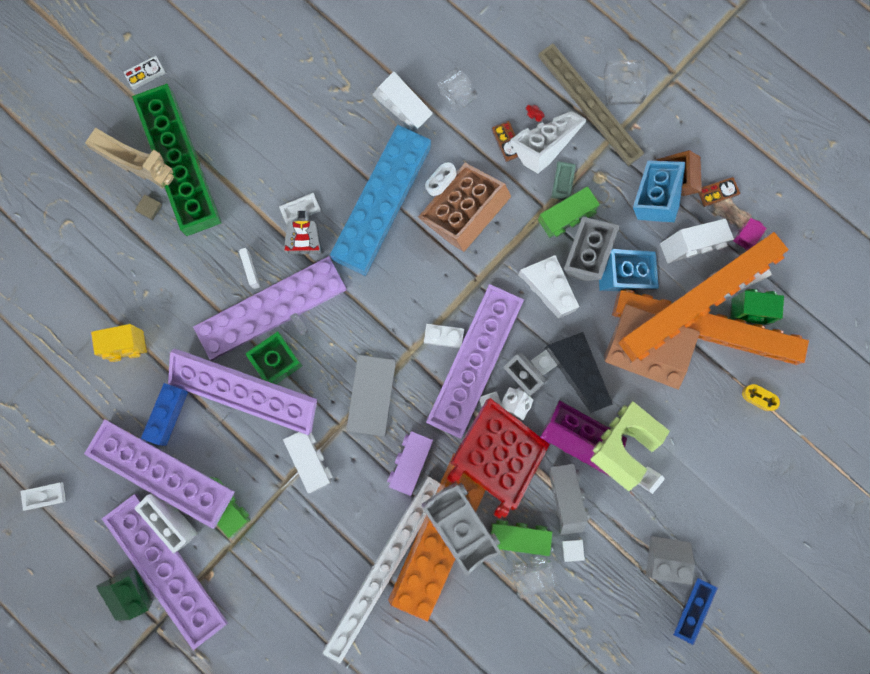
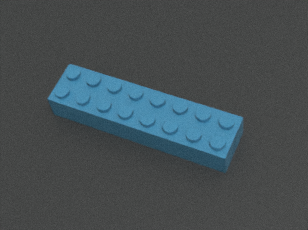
(381, 200)

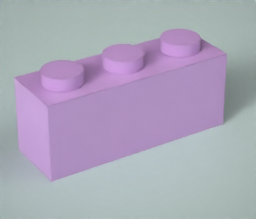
(410, 463)

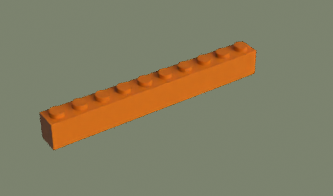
(703, 296)
(727, 332)

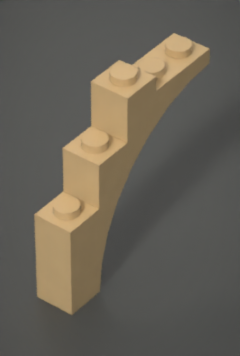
(140, 163)

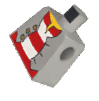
(302, 236)

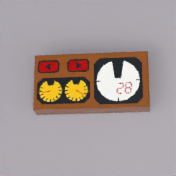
(503, 135)
(719, 192)

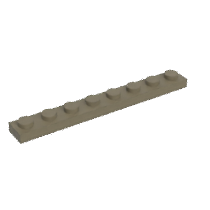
(590, 104)

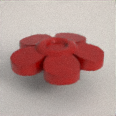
(534, 112)

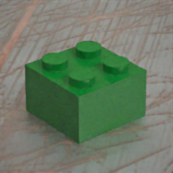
(757, 307)
(274, 359)

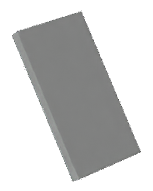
(371, 395)

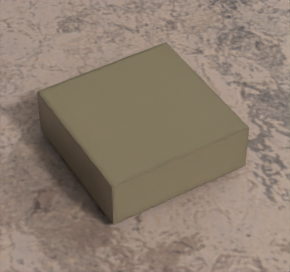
(148, 207)

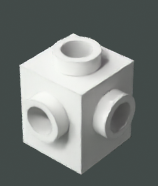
(517, 402)

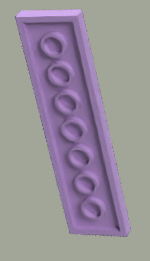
(269, 308)
(474, 361)
(242, 391)
(159, 473)
(165, 574)

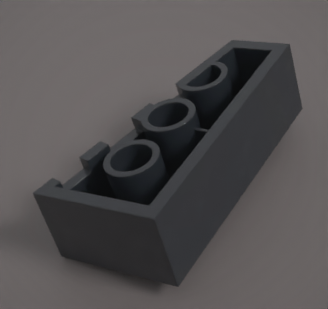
(581, 371)

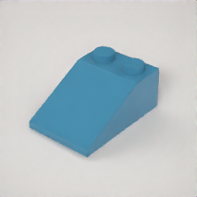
(659, 191)
(630, 271)

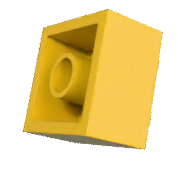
(119, 342)

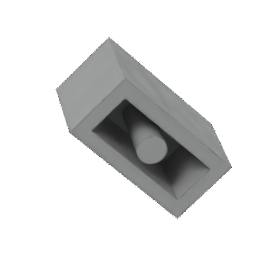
(525, 374)

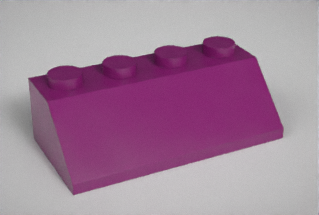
(575, 433)

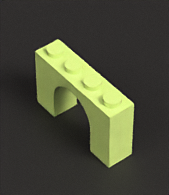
(611, 454)

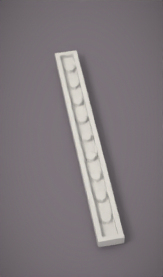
(380, 573)

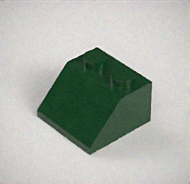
(125, 595)

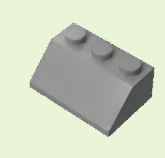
(591, 249)

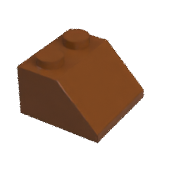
(692, 171)

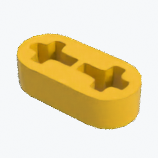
(763, 394)

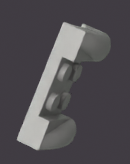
(461, 527)

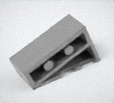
(568, 499)

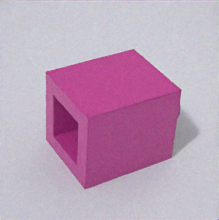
(750, 234)

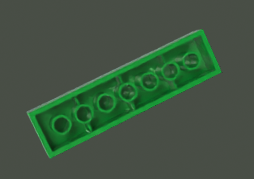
(170, 138)

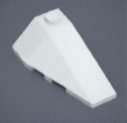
(541, 145)

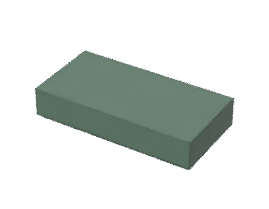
(563, 180)

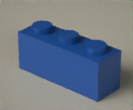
(164, 415)
(695, 611)

